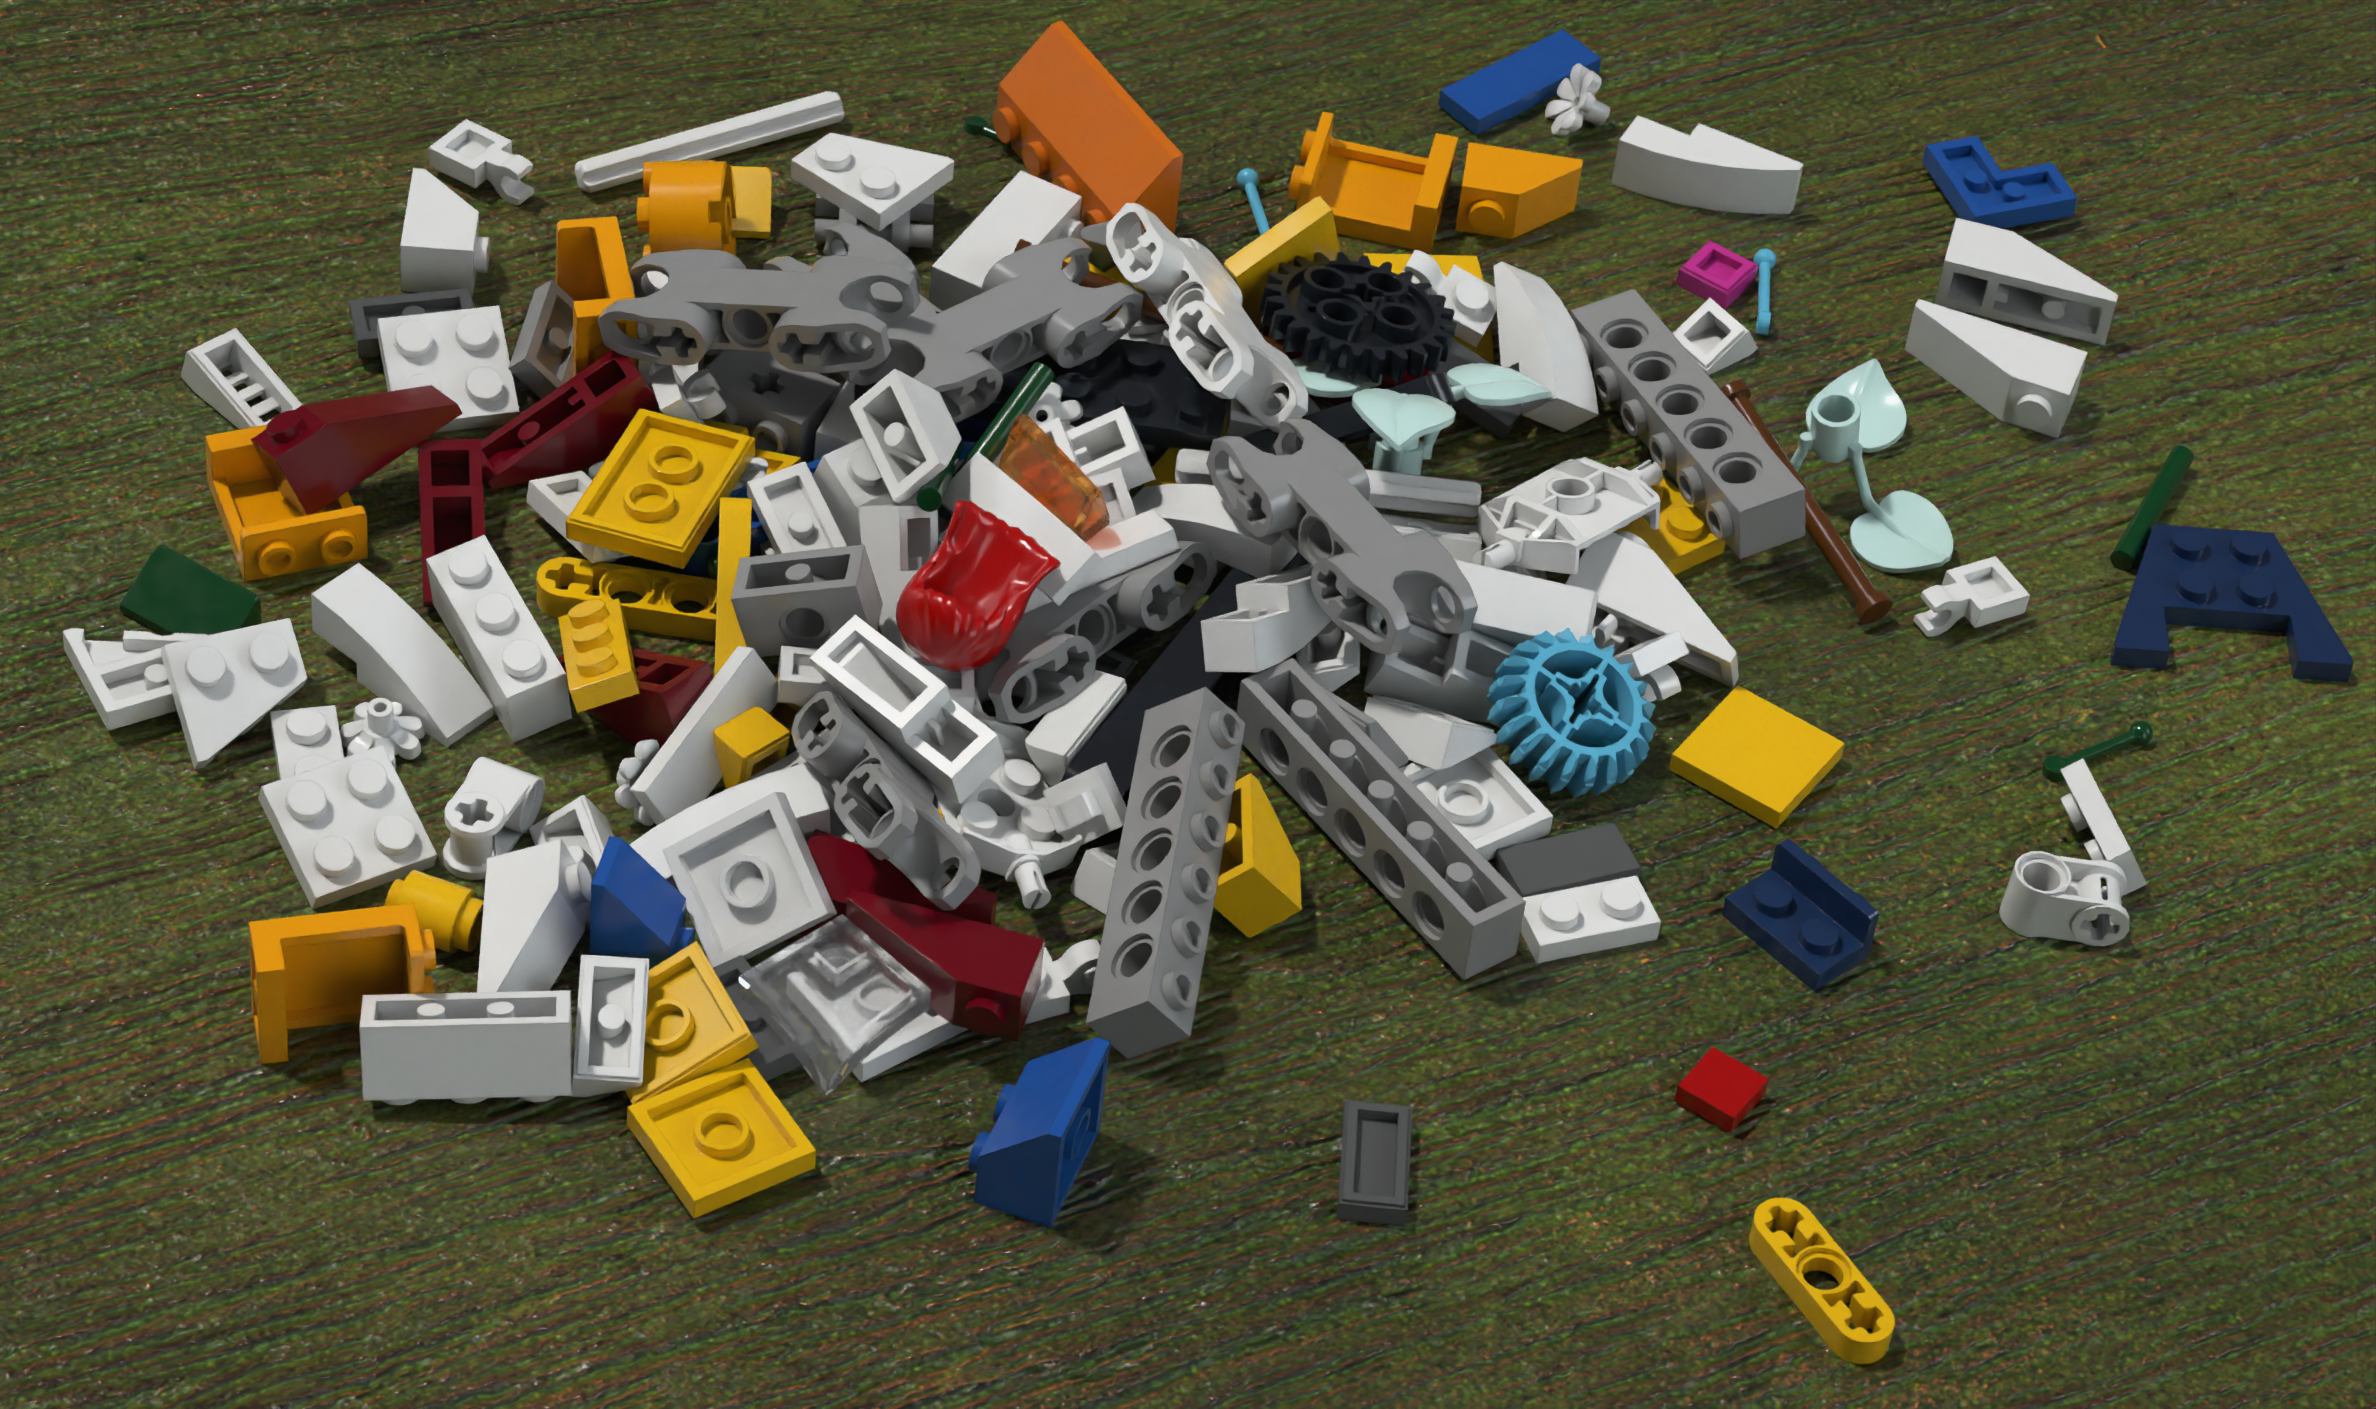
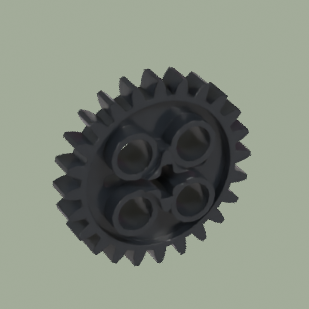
(1357, 317)

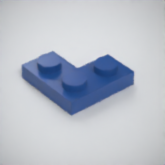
(1994, 196)

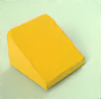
(753, 202)
(749, 745)

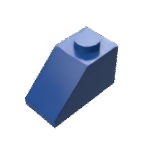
(635, 908)

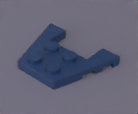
(2230, 584)

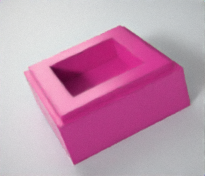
(1717, 274)

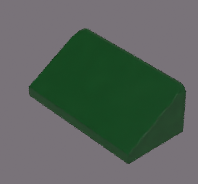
(185, 597)

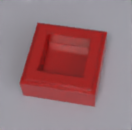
(1721, 1089)

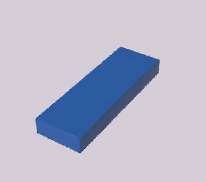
(1515, 82)

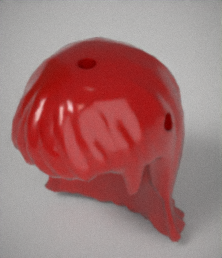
(971, 590)

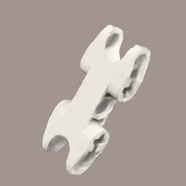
(1205, 317)

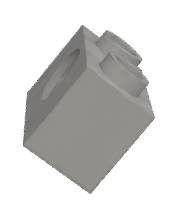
(803, 597)

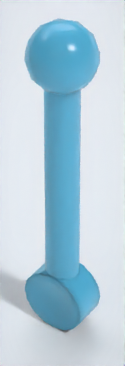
(1248, 180)
(1766, 261)

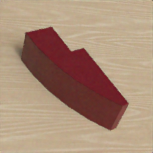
(448, 498)

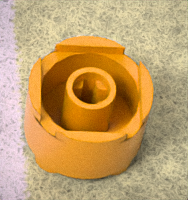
(687, 206)

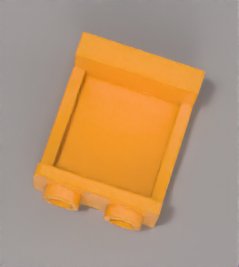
(1373, 189)
(595, 275)
(266, 529)
(323, 963)

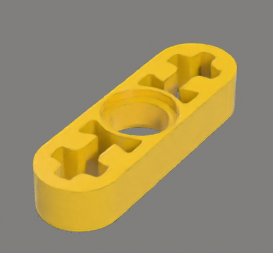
(1822, 1308)

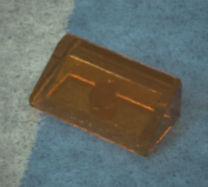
(1053, 479)

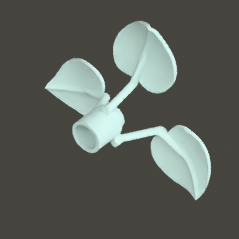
(1867, 415)
(1405, 418)

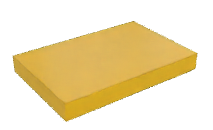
(660, 488)

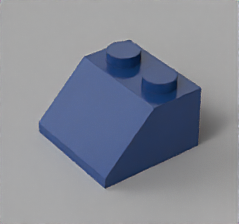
(1042, 1133)

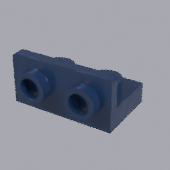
(1804, 917)

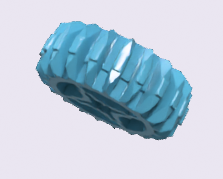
(1607, 721)

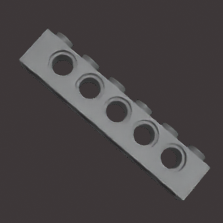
(1690, 426)
(1380, 819)
(1166, 874)

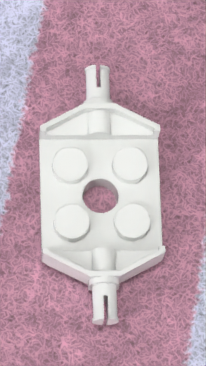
(1565, 511)
(1021, 840)

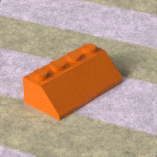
(1086, 131)

